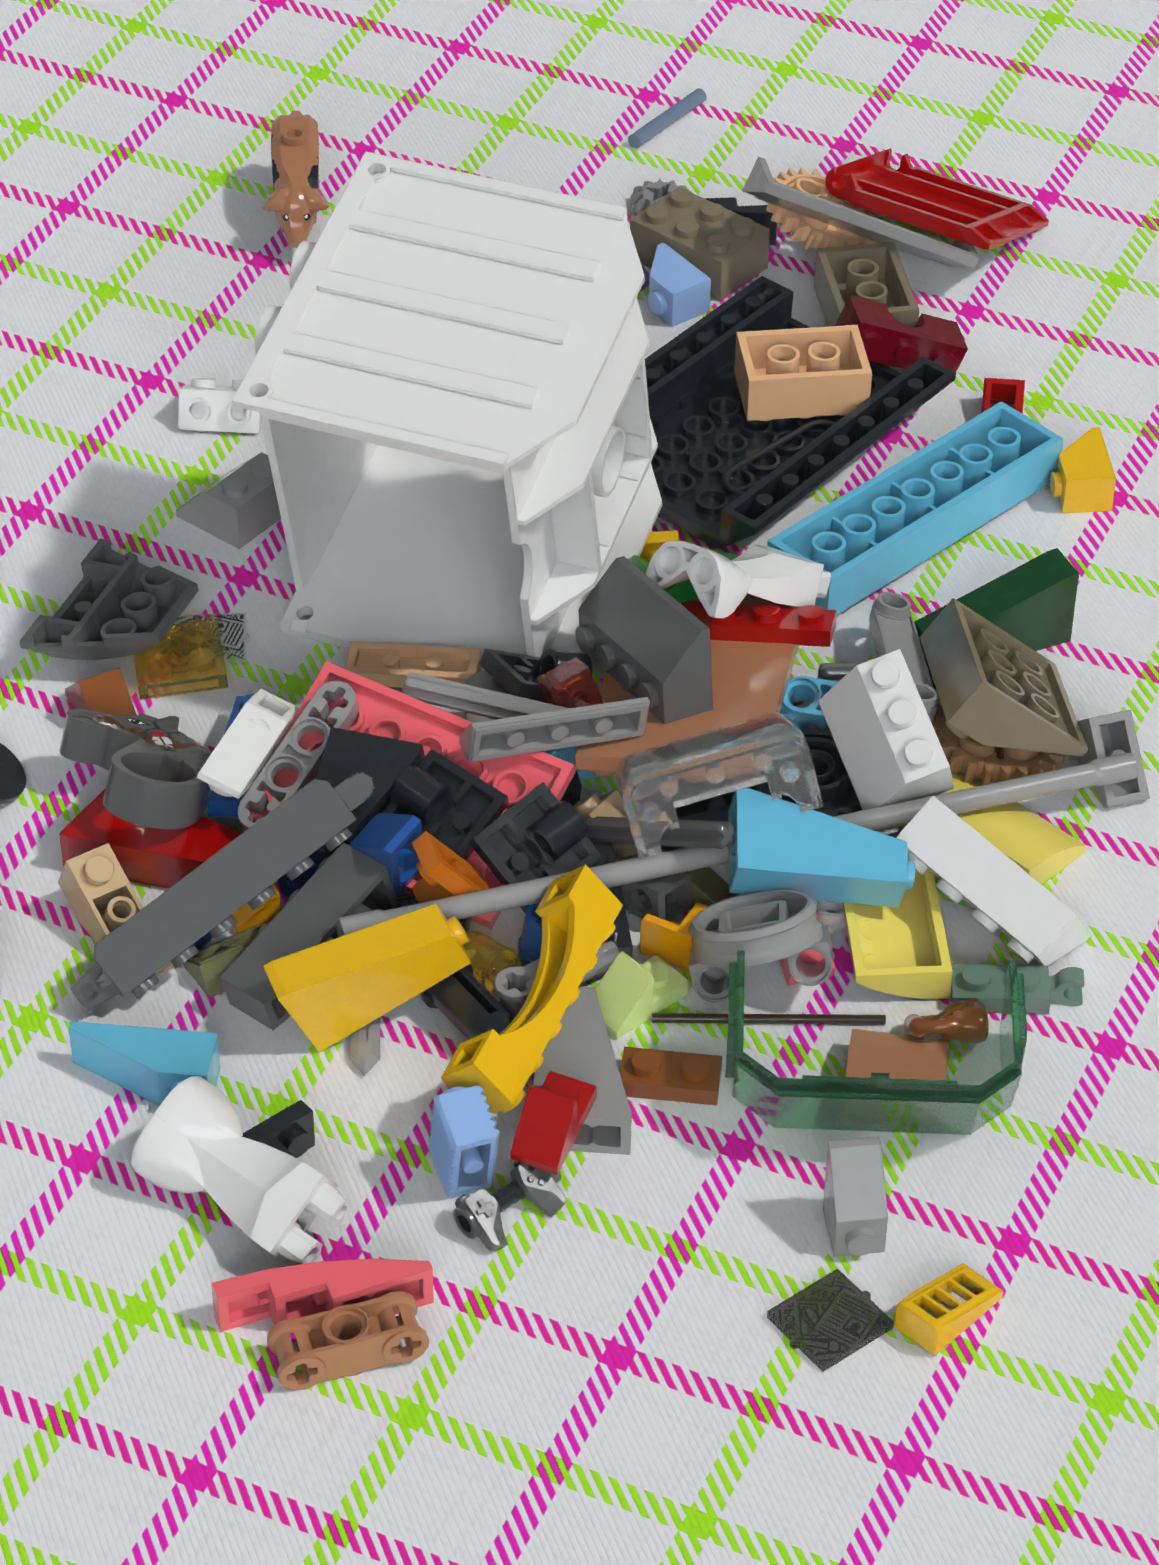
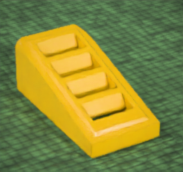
(933, 1333)

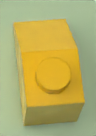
(1084, 476)

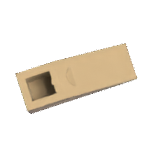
(100, 893)

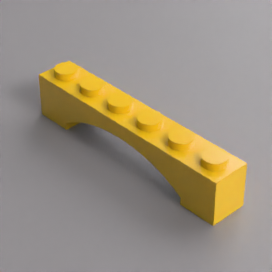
(575, 922)

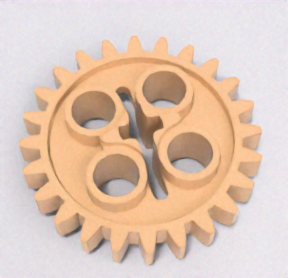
(808, 230)

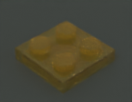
(183, 662)

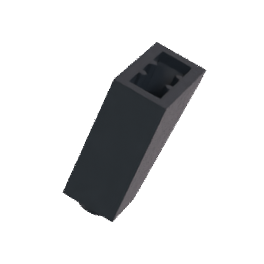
(374, 756)

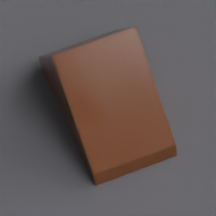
(102, 694)

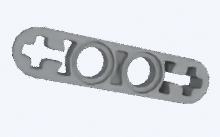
(292, 756)

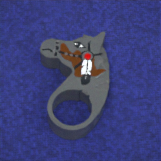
(148, 764)

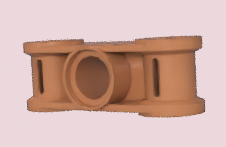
(347, 1340)

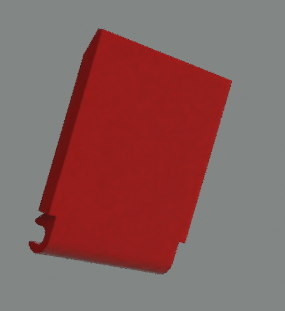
(933, 201)

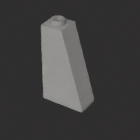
(586, 1054)

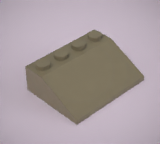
(998, 686)

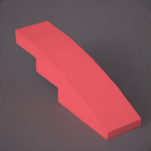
(316, 1288)

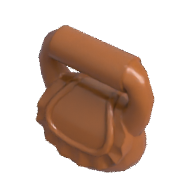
(959, 1021)

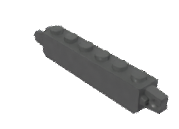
(219, 887)

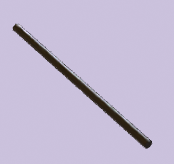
(770, 1018)

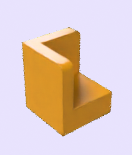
(668, 938)

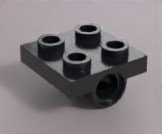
(520, 672)
(447, 801)
(535, 839)

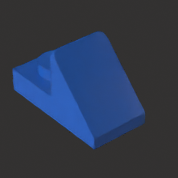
(389, 842)

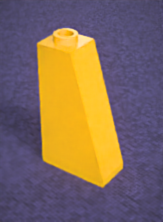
(367, 973)

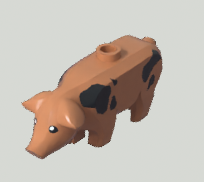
(295, 175)

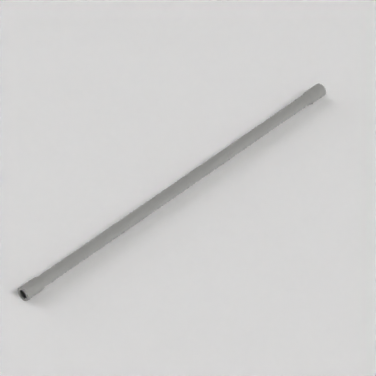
(1095, 773)

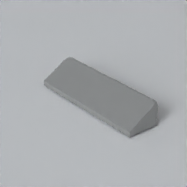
(555, 729)

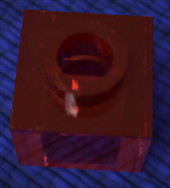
(566, 680)

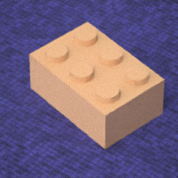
(801, 372)

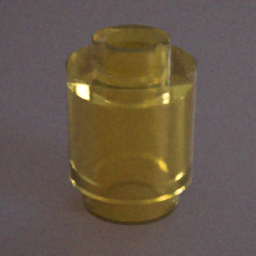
(488, 958)

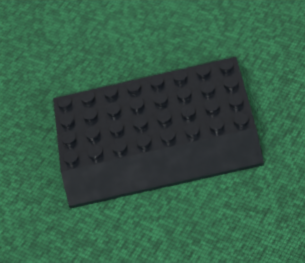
(706, 431)

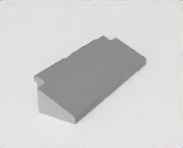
(763, 187)

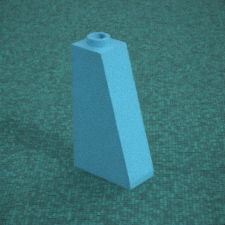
(813, 854)

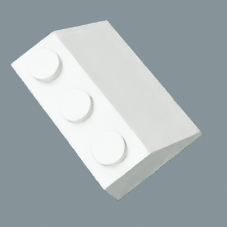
(885, 734)

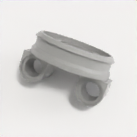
(768, 928)

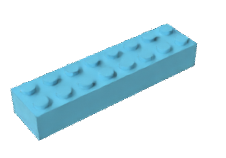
(924, 503)

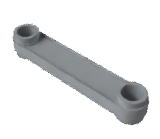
(894, 630)

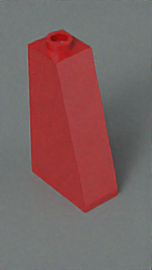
(144, 852)

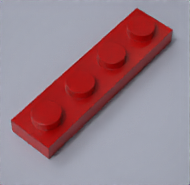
(770, 624)

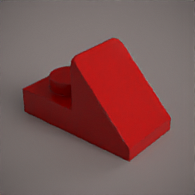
(551, 1121)

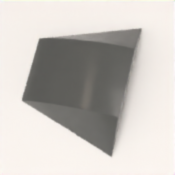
(112, 610)

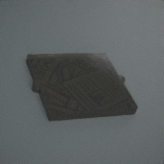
(830, 1320)

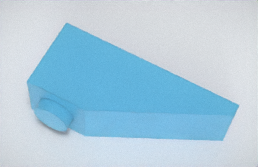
(145, 1057)

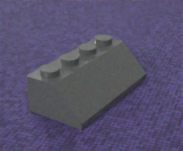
(647, 642)

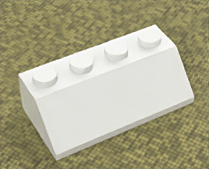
(992, 884)

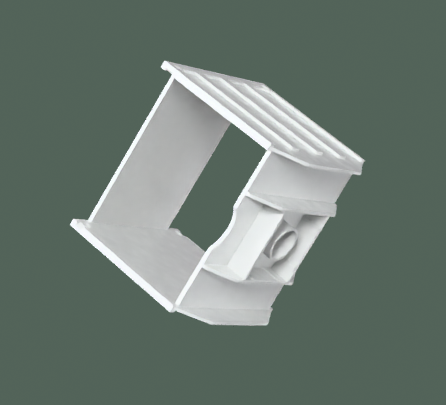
(456, 411)

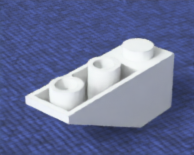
(247, 744)

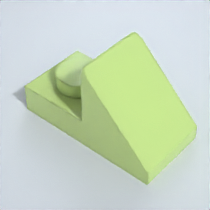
(636, 990)

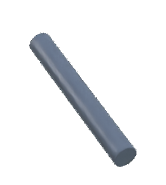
(667, 118)

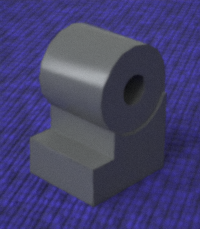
(661, 897)

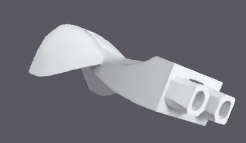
(725, 582)
(270, 1195)

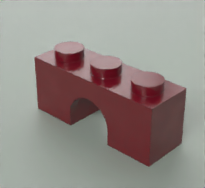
(901, 345)

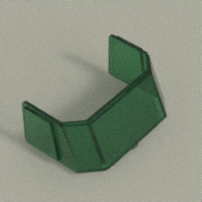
(876, 1101)

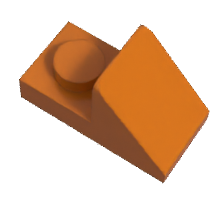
(443, 871)

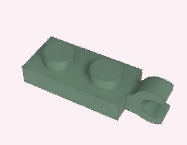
(988, 985)

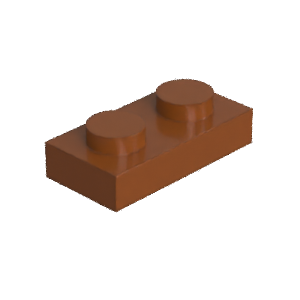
(671, 1075)

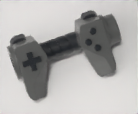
(480, 1213)

